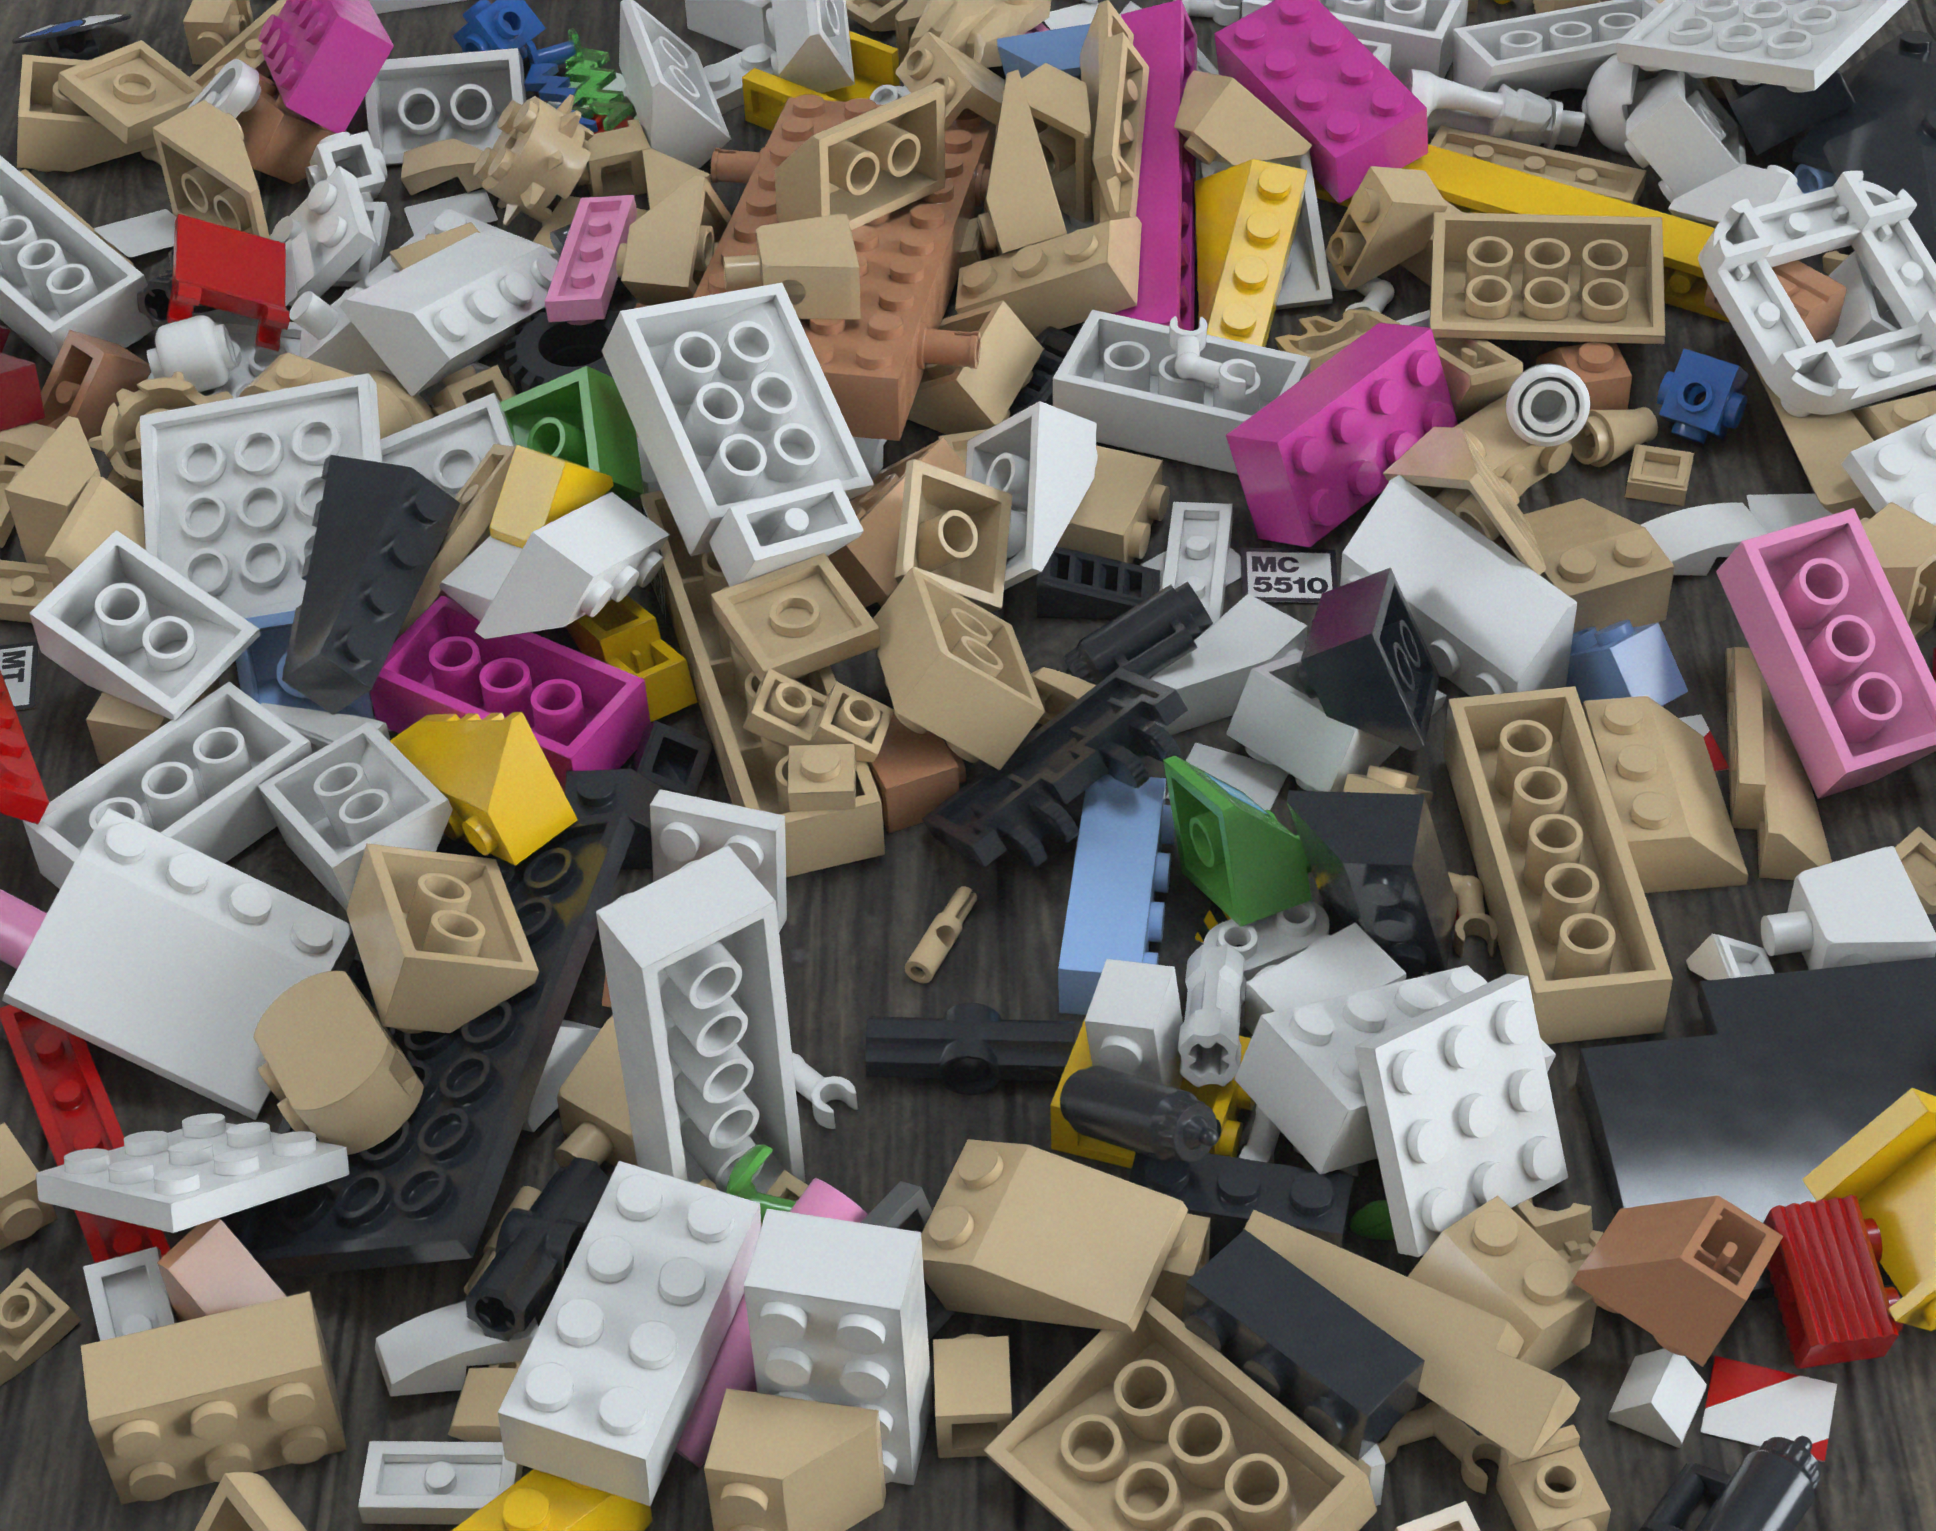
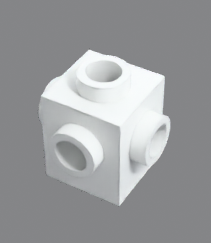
(353, 154)

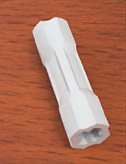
(1212, 1016)

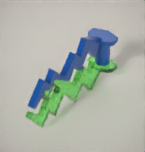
(585, 69)

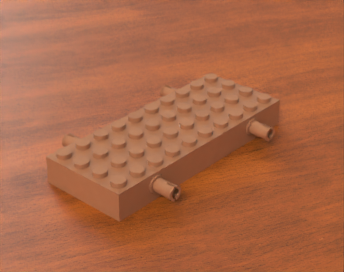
(903, 260)

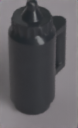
(1142, 637)
(1139, 1115)
(1764, 1494)

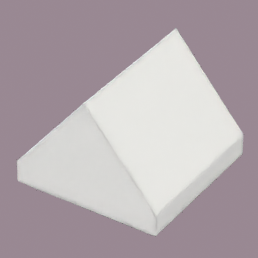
(1659, 1396)

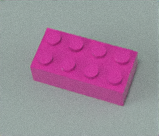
(325, 57)
(1326, 90)
(1334, 433)
(575, 705)

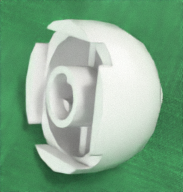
(1612, 98)

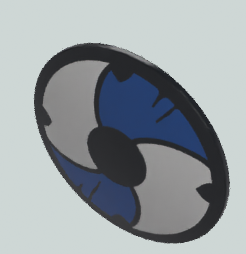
(73, 26)

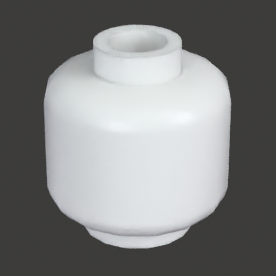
(196, 350)

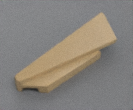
(1117, 105)
(1821, 447)
(1768, 777)
(1465, 1349)

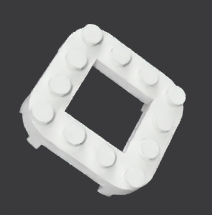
(1796, 368)

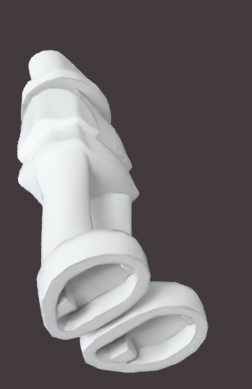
(1504, 114)

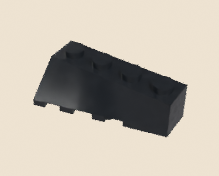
(364, 572)

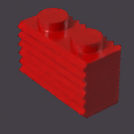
(1831, 1282)

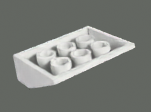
(729, 404)
(171, 959)

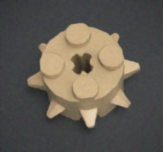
(534, 157)
(122, 425)

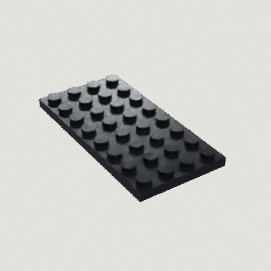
(437, 1176)

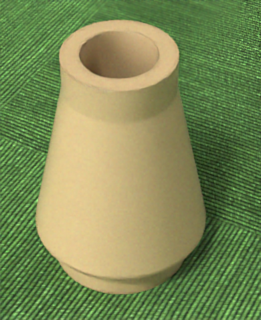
(1612, 434)

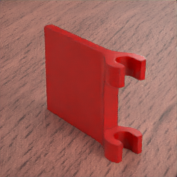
(231, 274)

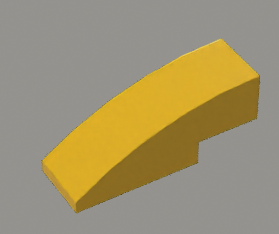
(630, 640)

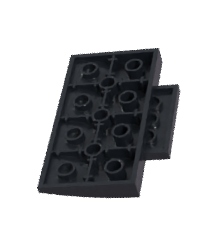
(1769, 1091)

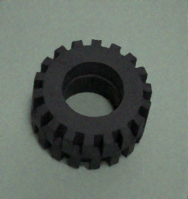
(553, 349)

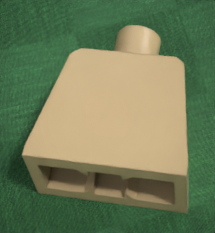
(812, 261)
(596, 1106)

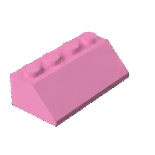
(1833, 650)

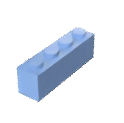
(1115, 885)

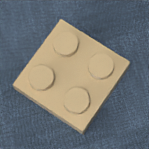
(129, 90)
(796, 619)

